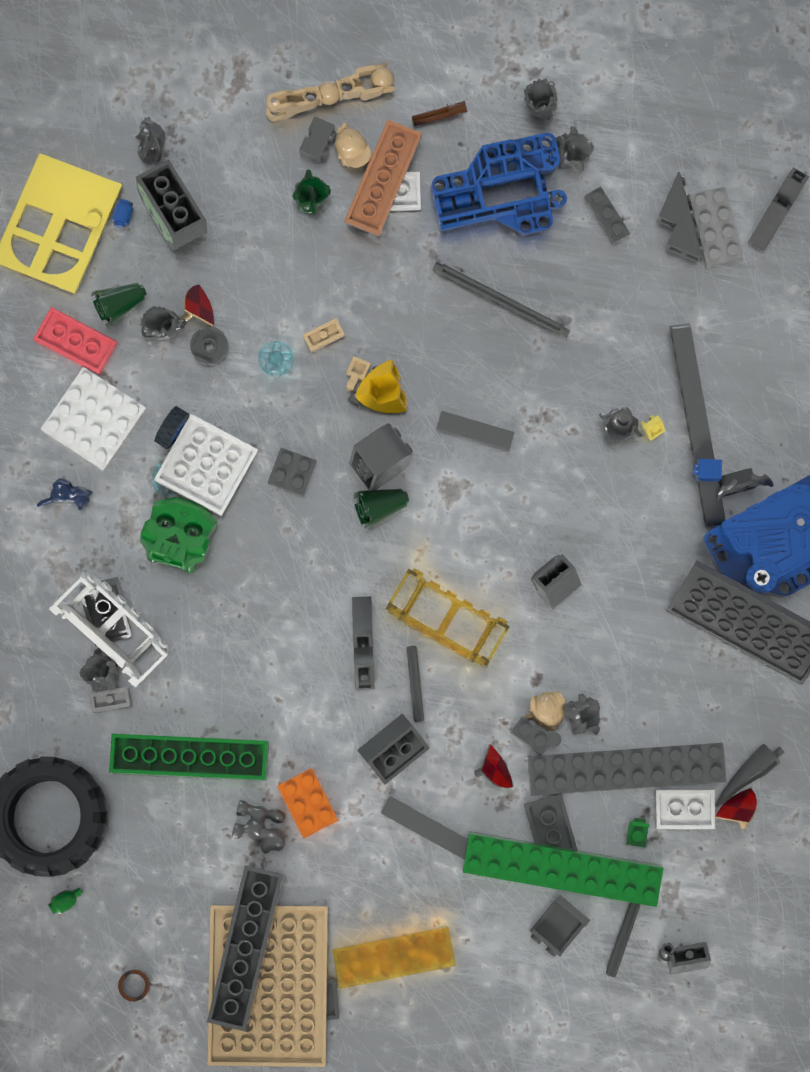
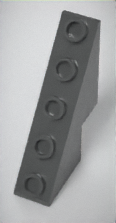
(778, 209)
(679, 216)
(363, 642)

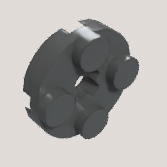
(214, 355)

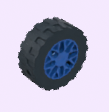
(171, 427)

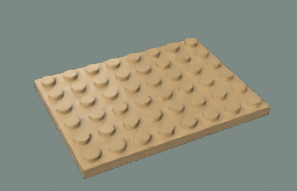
(291, 998)

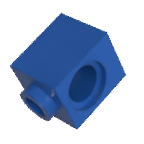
(708, 470)

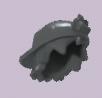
(541, 98)
(151, 138)
(161, 324)

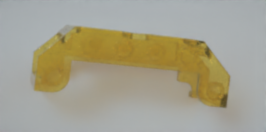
(438, 636)

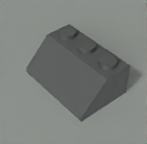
(393, 749)

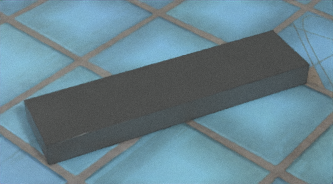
(475, 430)

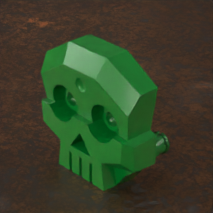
(174, 543)

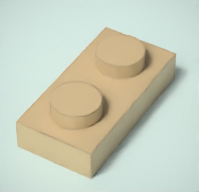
(323, 335)

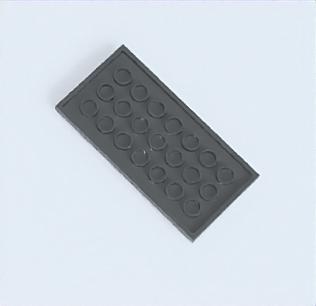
(744, 620)

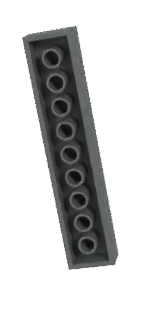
(626, 769)

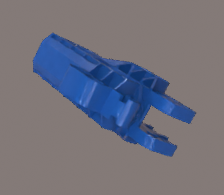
(511, 214)

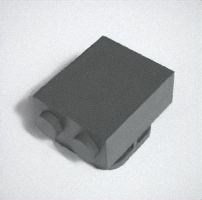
(556, 580)

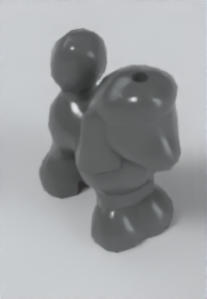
(255, 829)

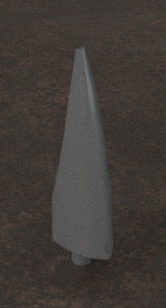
(755, 767)

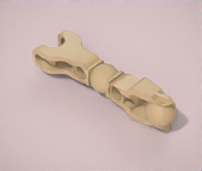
(328, 93)

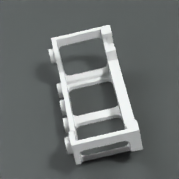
(98, 636)

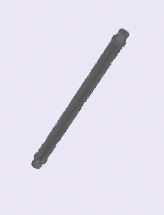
(501, 299)

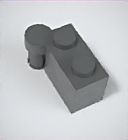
(534, 737)
(685, 957)

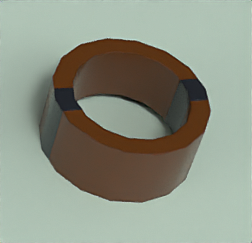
(147, 985)

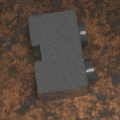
(317, 144)

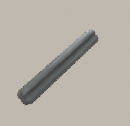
(415, 684)
(622, 939)

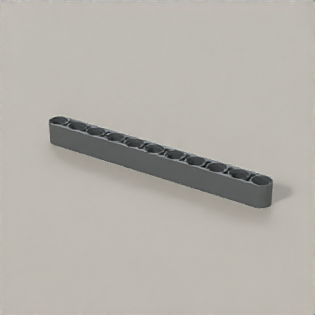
(696, 418)

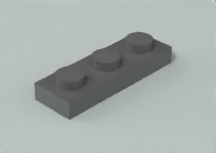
(607, 215)

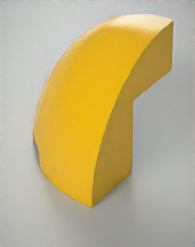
(383, 390)

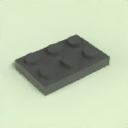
(550, 822)

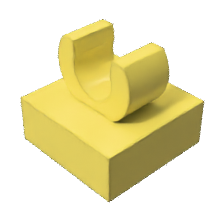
(653, 427)

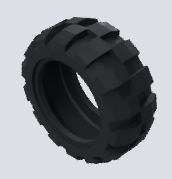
(92, 816)

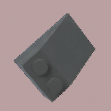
(99, 609)

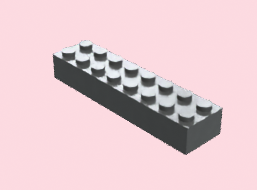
(246, 948)

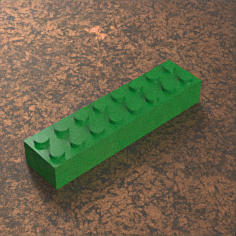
(189, 757)

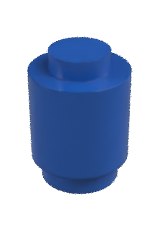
(122, 213)

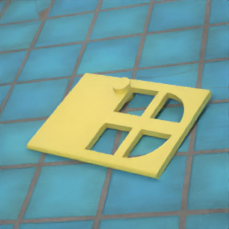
(70, 196)

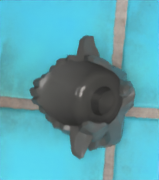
(574, 149)
(620, 425)
(100, 672)
(583, 714)

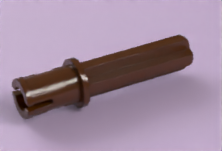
(439, 113)

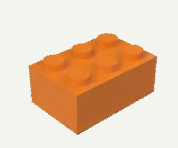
(307, 803)

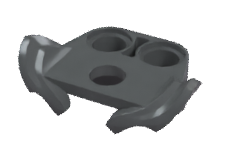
(740, 482)

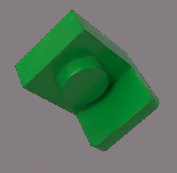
(637, 833)

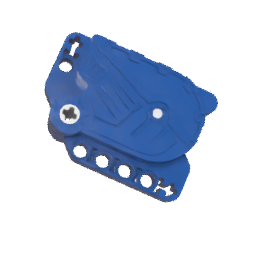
(767, 542)

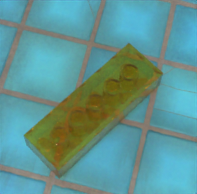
(393, 957)

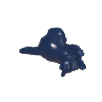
(65, 492)

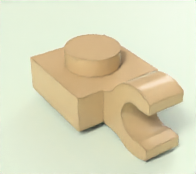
(357, 371)

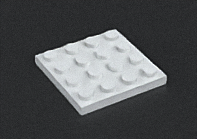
(93, 419)
(206, 465)

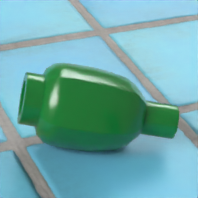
(64, 901)

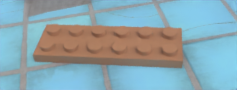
(383, 178)

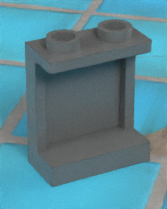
(558, 926)

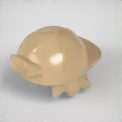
(352, 147)

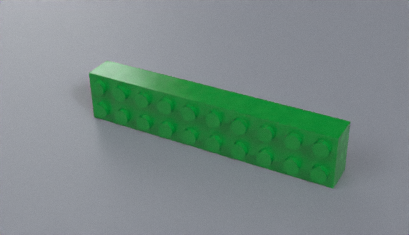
(563, 869)

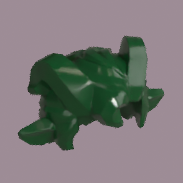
(310, 193)

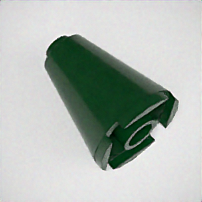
(117, 301)
(378, 505)

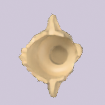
(547, 710)

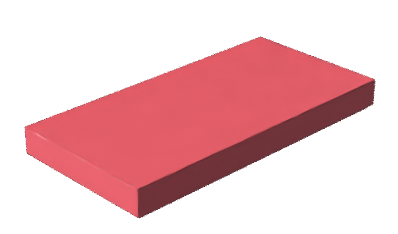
(75, 341)

